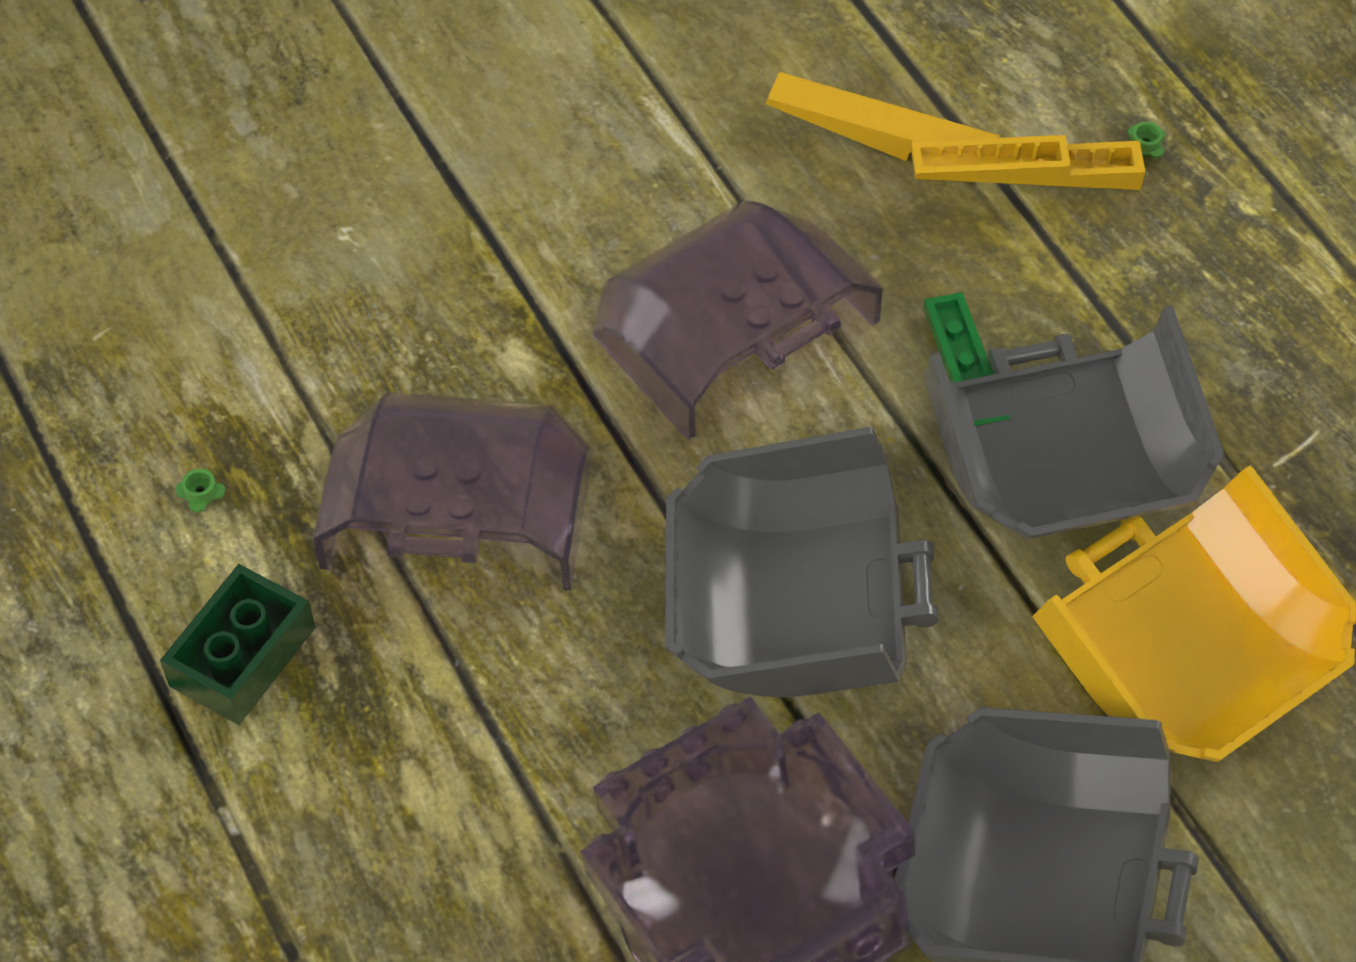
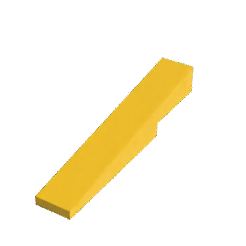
(863, 118)
(1031, 162)

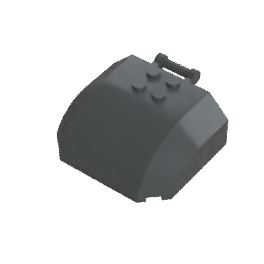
(1084, 433)
(793, 569)
(1044, 841)

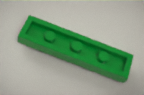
(958, 342)

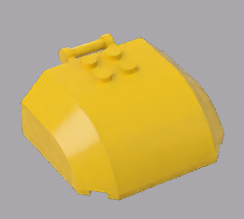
(1205, 622)

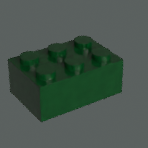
(238, 644)

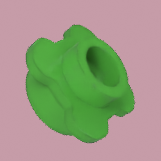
(1150, 138)
(197, 480)

